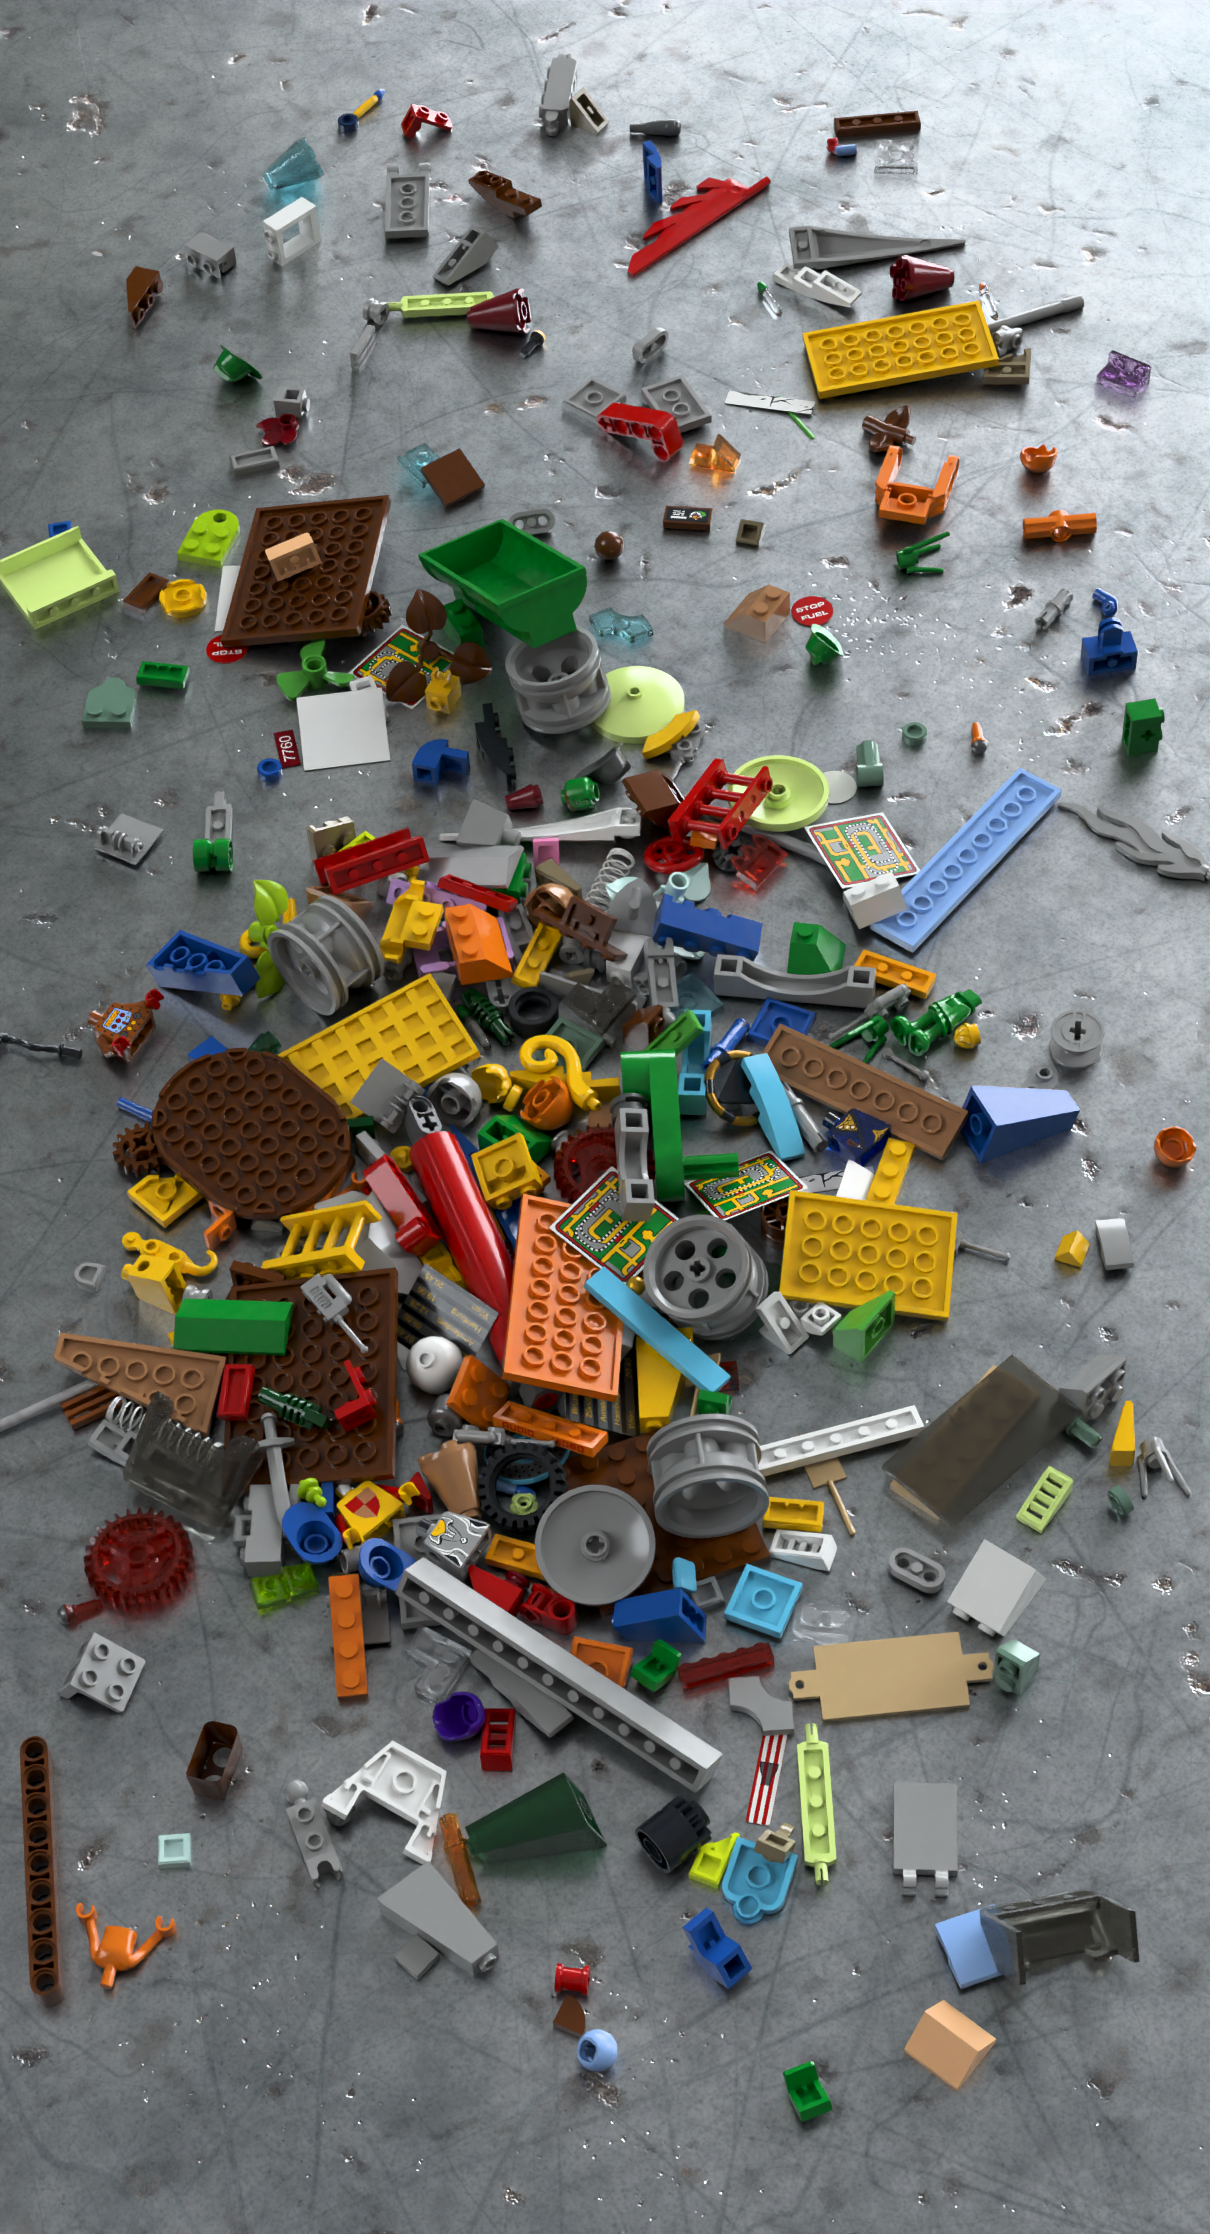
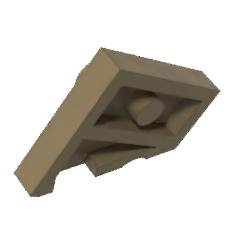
(1010, 370)
(330, 837)

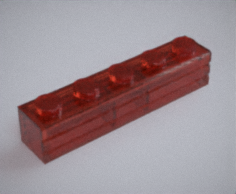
(725, 1666)

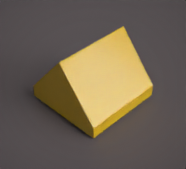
(1072, 1249)

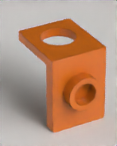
(220, 1229)

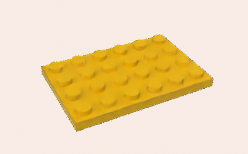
(860, 1249)

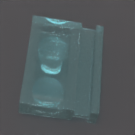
(415, 460)

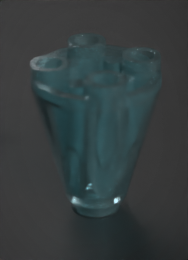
(293, 167)

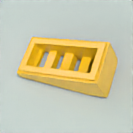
(1123, 1445)

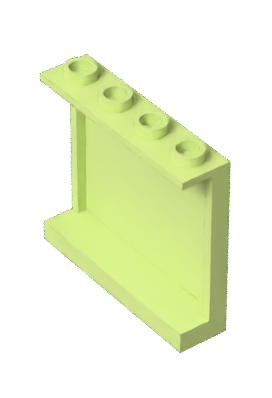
(56, 578)

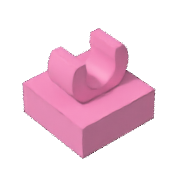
(545, 849)

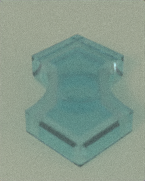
(629, 627)

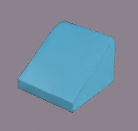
(684, 1575)

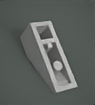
(468, 255)

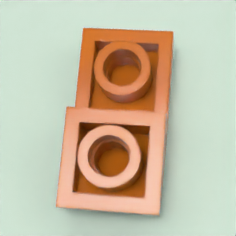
(704, 840)

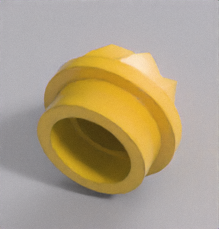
(967, 1036)

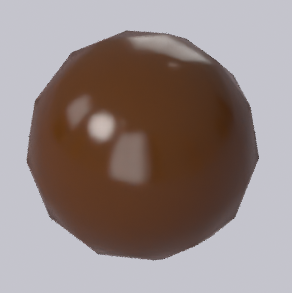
(609, 545)

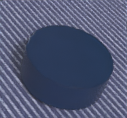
(348, 123)

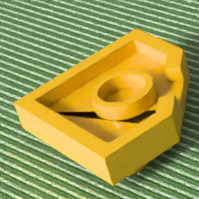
(163, 1197)

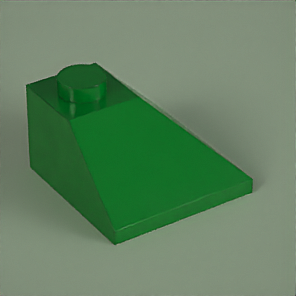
(814, 950)

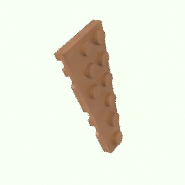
(141, 1370)

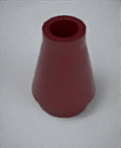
(525, 798)

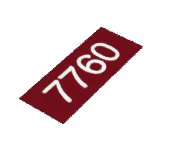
(287, 748)

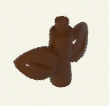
(890, 431)

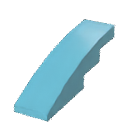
(774, 1107)

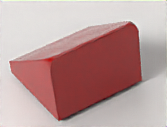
(424, 1500)

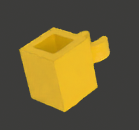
(442, 691)

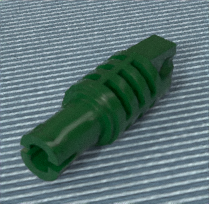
(487, 1015)
(295, 1409)

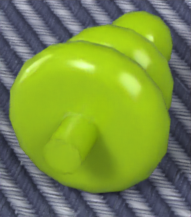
(311, 1492)

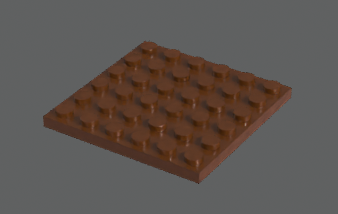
(626, 1468)

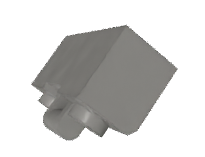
(265, 1545)

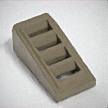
(551, 872)

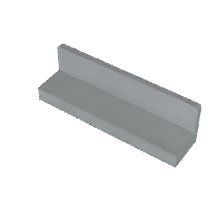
(560, 988)

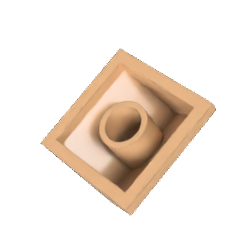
(948, 2044)

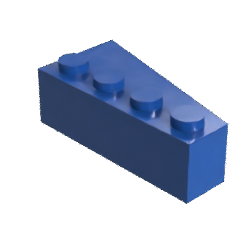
(705, 930)
(202, 966)

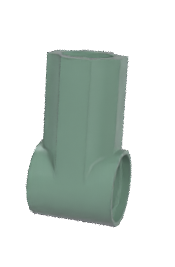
(869, 766)

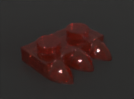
(759, 861)

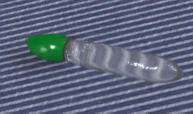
(773, 304)
(474, 1028)

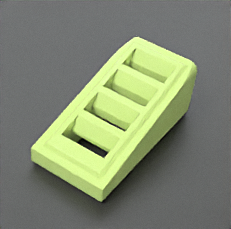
(1053, 1483)

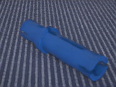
(728, 1042)

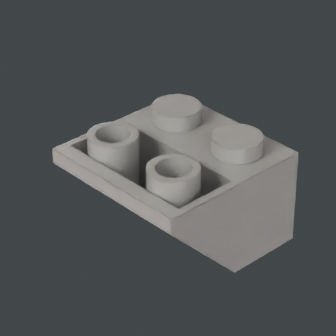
(1096, 1384)

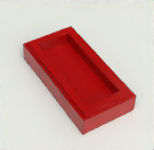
(236, 1392)

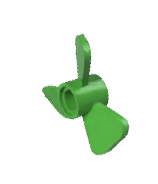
(313, 674)

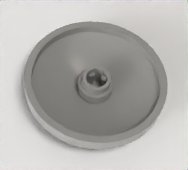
(595, 1545)

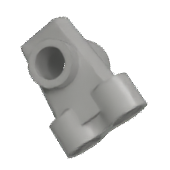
(1006, 339)

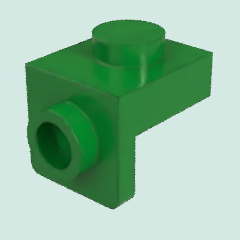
(714, 1402)
(658, 1666)
(806, 2091)

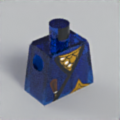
(856, 1136)

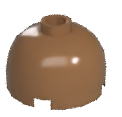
(549, 896)

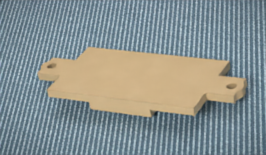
(891, 1676)

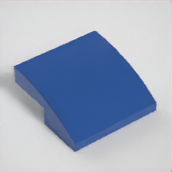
(653, 170)

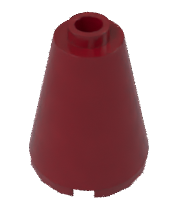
(502, 313)

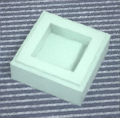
(174, 1851)

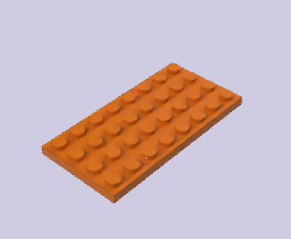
(554, 1326)

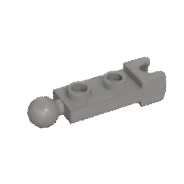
(662, 978)
(311, 1833)

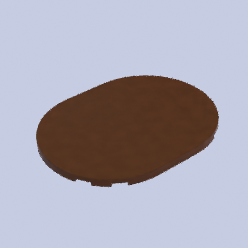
(251, 1133)

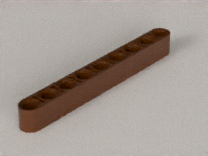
(42, 1882)

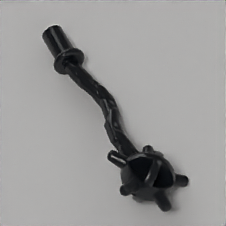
(62, 1050)

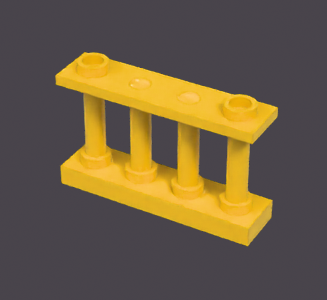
(331, 1258)

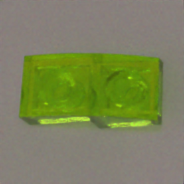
(288, 1585)

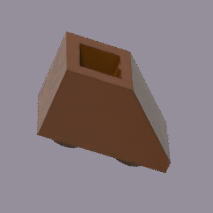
(643, 1027)

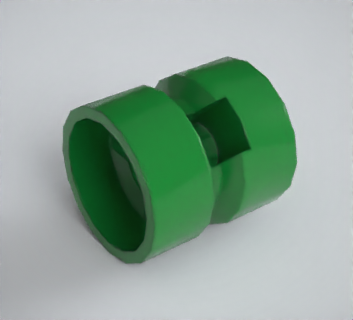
(213, 855)

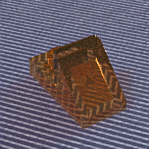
(720, 456)

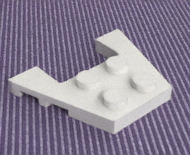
(404, 1786)

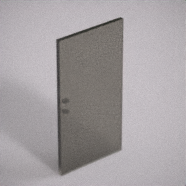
(981, 1440)

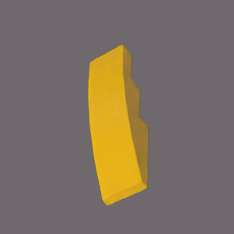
(606, 1088)

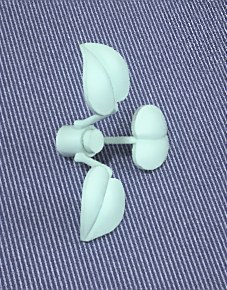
(692, 885)

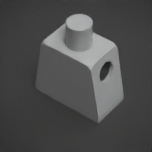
(487, 827)

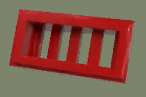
(498, 1757)

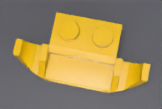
(410, 924)

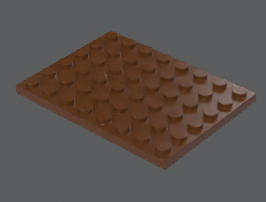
(319, 600)
(317, 1373)

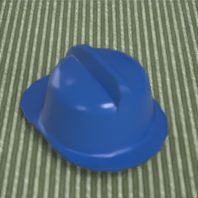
(311, 1533)
(382, 1564)

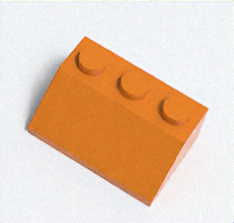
(476, 945)

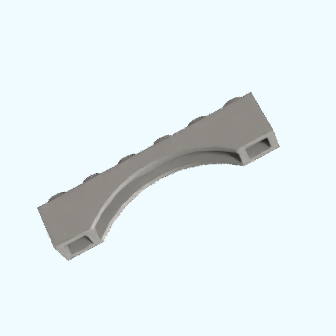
(743, 978)

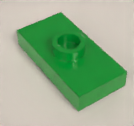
(162, 675)

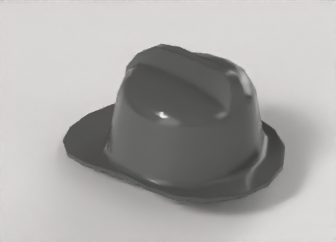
(609, 767)

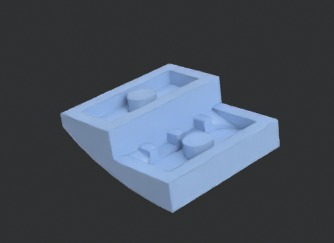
(967, 1949)

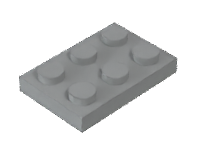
(679, 400)

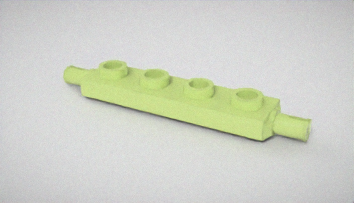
(438, 304)
(816, 1804)

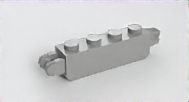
(558, 89)

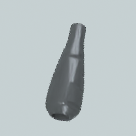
(664, 127)

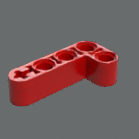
(645, 424)
(416, 1227)

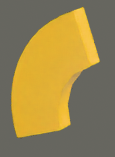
(663, 740)

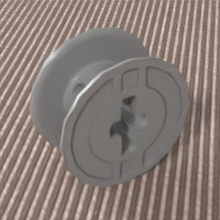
(1076, 1025)

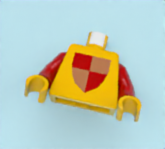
(369, 1510)

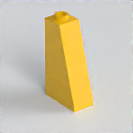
(657, 1385)

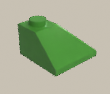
(865, 1326)

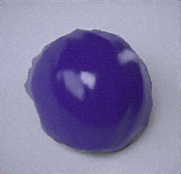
(459, 1716)

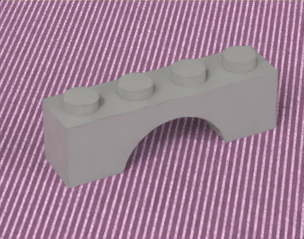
(635, 1187)

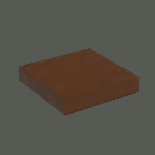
(452, 478)

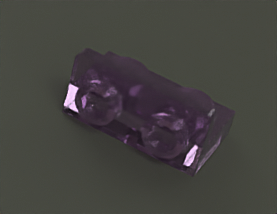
(1124, 375)

